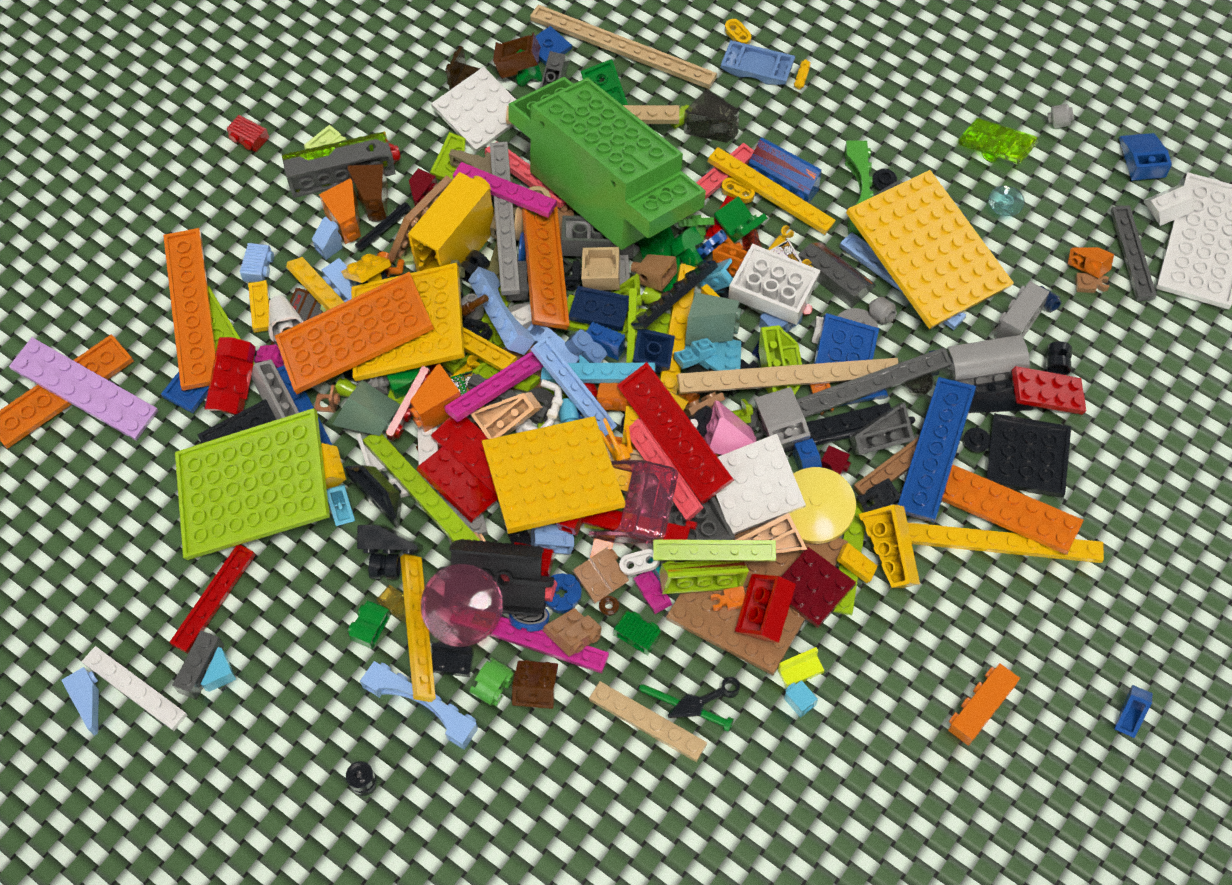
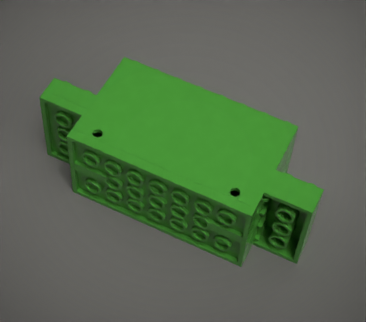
(605, 161)

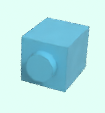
(800, 698)

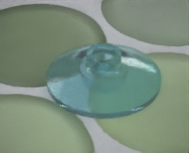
(1006, 195)

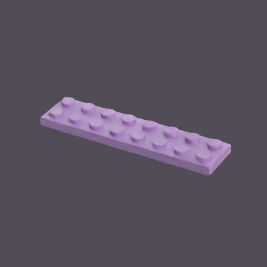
(83, 388)

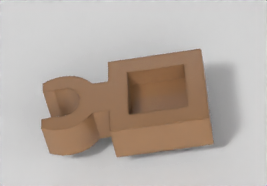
(1088, 283)

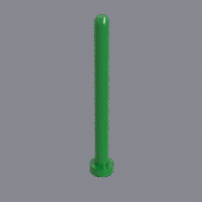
(726, 723)

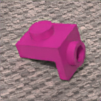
(269, 352)

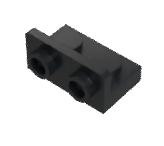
(452, 659)

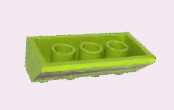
(701, 576)

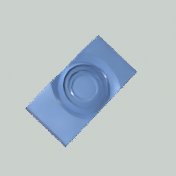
(757, 62)

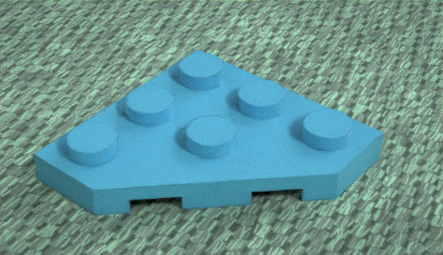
(725, 358)

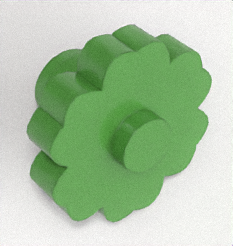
(698, 222)

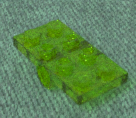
(997, 141)

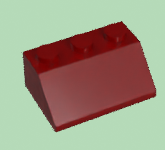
(765, 607)

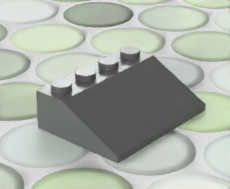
(710, 523)

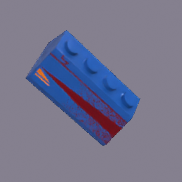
(786, 169)

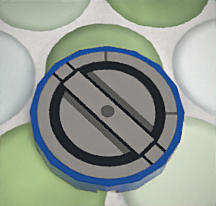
(532, 623)

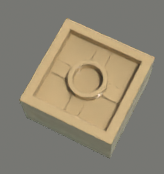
(601, 268)

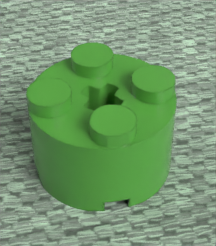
(492, 681)

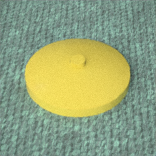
(828, 505)

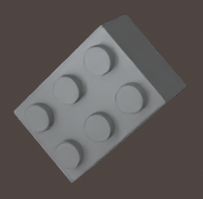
(1022, 311)

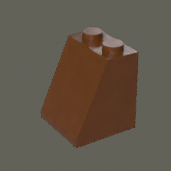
(371, 189)

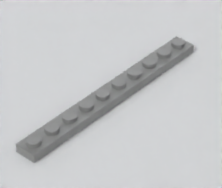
(505, 224)

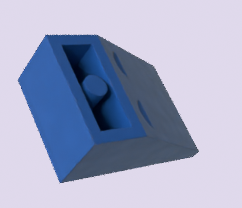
(1145, 156)

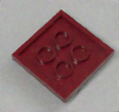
(818, 586)

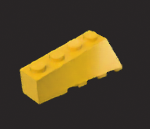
(893, 544)

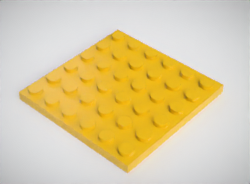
(442, 299)
(552, 474)

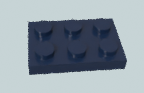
(599, 307)

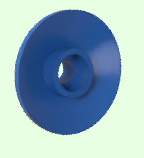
(522, 253)

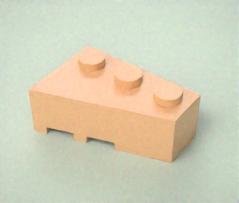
(507, 415)
(779, 529)

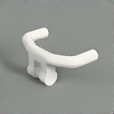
(556, 404)

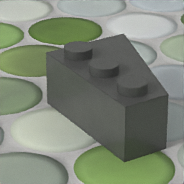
(884, 431)

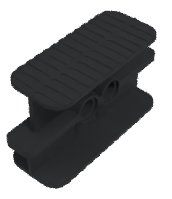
(520, 562)

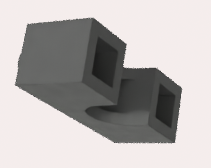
(193, 669)

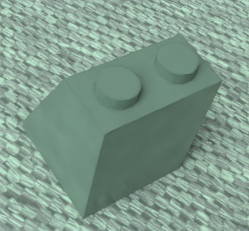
(712, 319)
(367, 410)

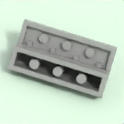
(987, 360)

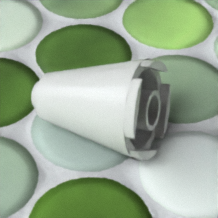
(281, 316)

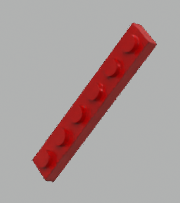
(212, 598)

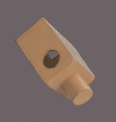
(655, 270)

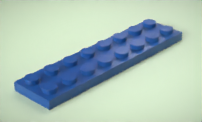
(936, 449)

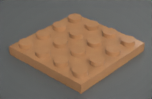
(402, 240)

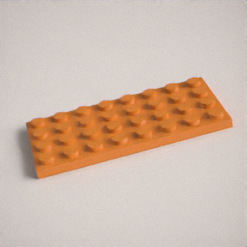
(353, 332)

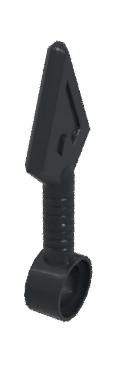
(693, 705)

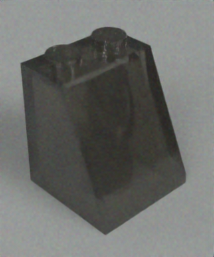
(711, 118)

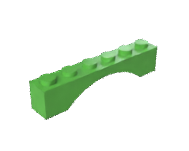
(857, 162)

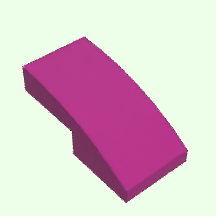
(652, 592)

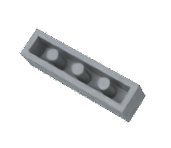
(273, 389)

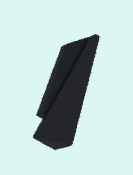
(996, 397)

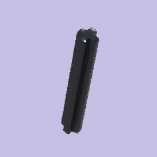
(382, 226)

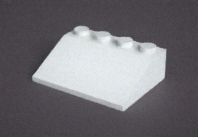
(773, 284)

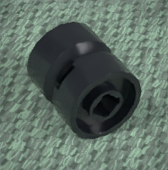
(472, 262)
(1059, 358)
(384, 566)
(361, 778)

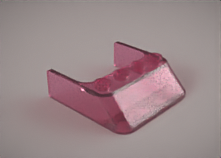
(646, 503)

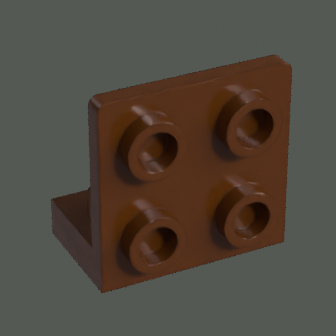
(534, 684)

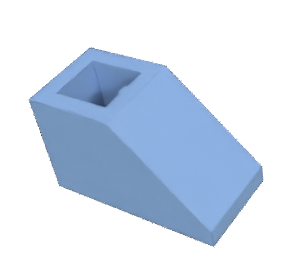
(327, 239)

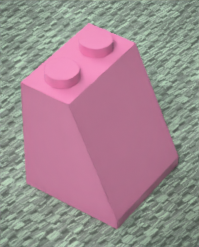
(727, 431)

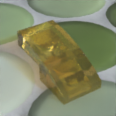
(394, 601)

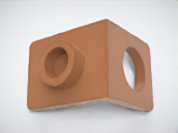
(334, 400)

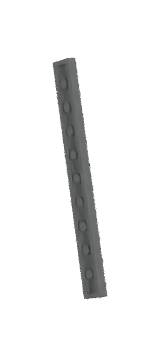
(874, 382)

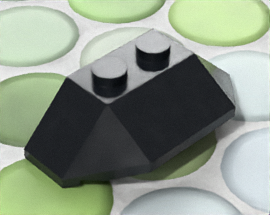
(378, 490)

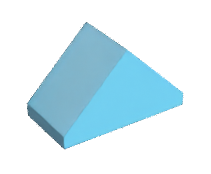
(340, 505)
(218, 672)

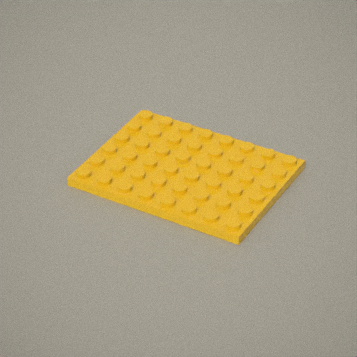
(929, 248)

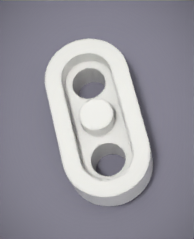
(640, 562)

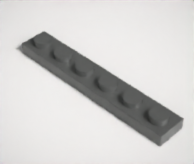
(1133, 253)

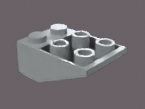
(783, 417)

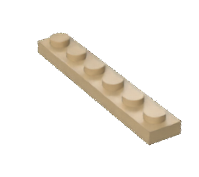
(648, 721)

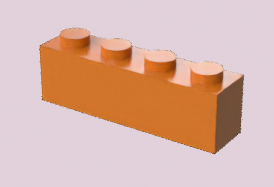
(983, 704)

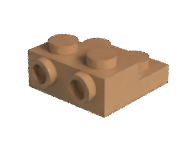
(600, 575)
(573, 631)

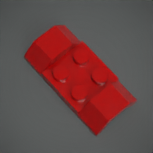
(230, 375)

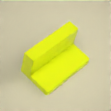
(800, 667)

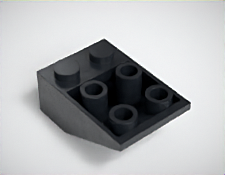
(376, 537)

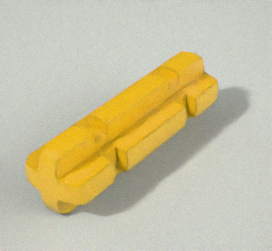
(802, 74)

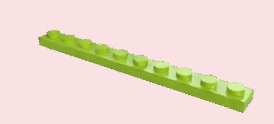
(418, 488)

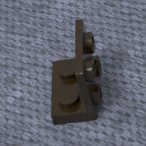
(458, 69)

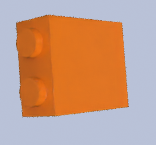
(342, 207)
(431, 398)

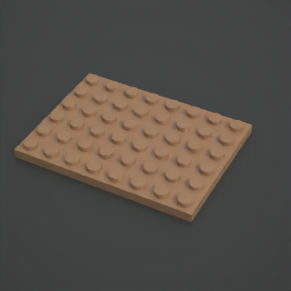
(695, 612)

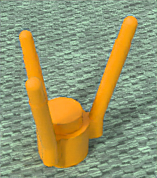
(619, 452)

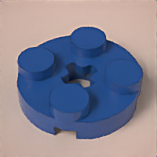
(712, 243)
(571, 598)

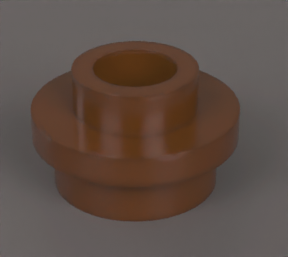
(609, 600)

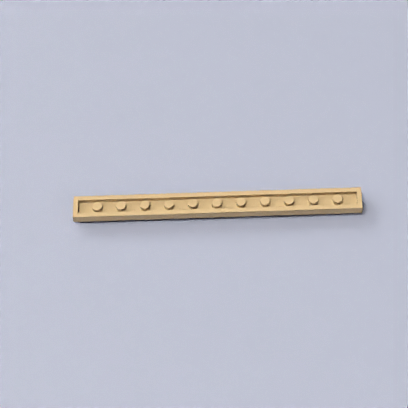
(624, 46)
(779, 376)

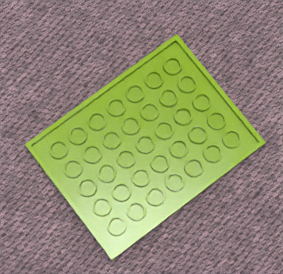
(251, 484)

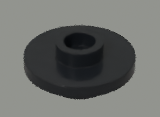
(883, 178)
(976, 440)

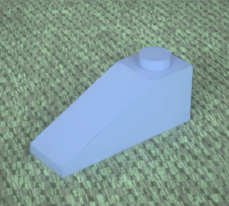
(85, 696)

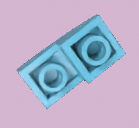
(698, 352)

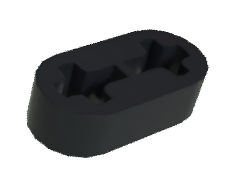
(486, 331)

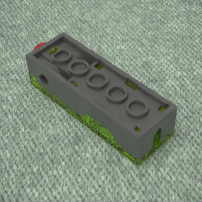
(327, 165)

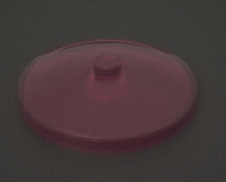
(461, 605)

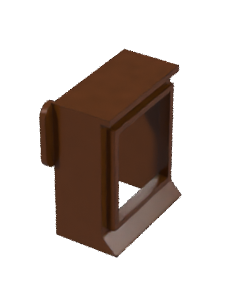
(509, 61)

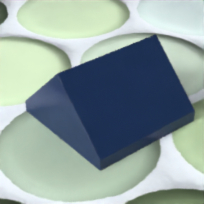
(654, 348)

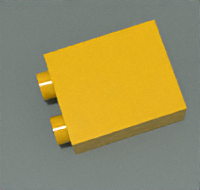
(453, 224)

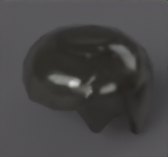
(920, 385)

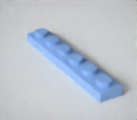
(571, 383)

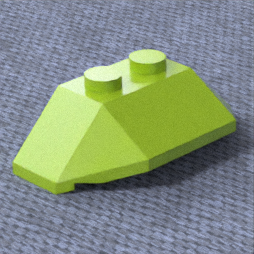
(778, 349)

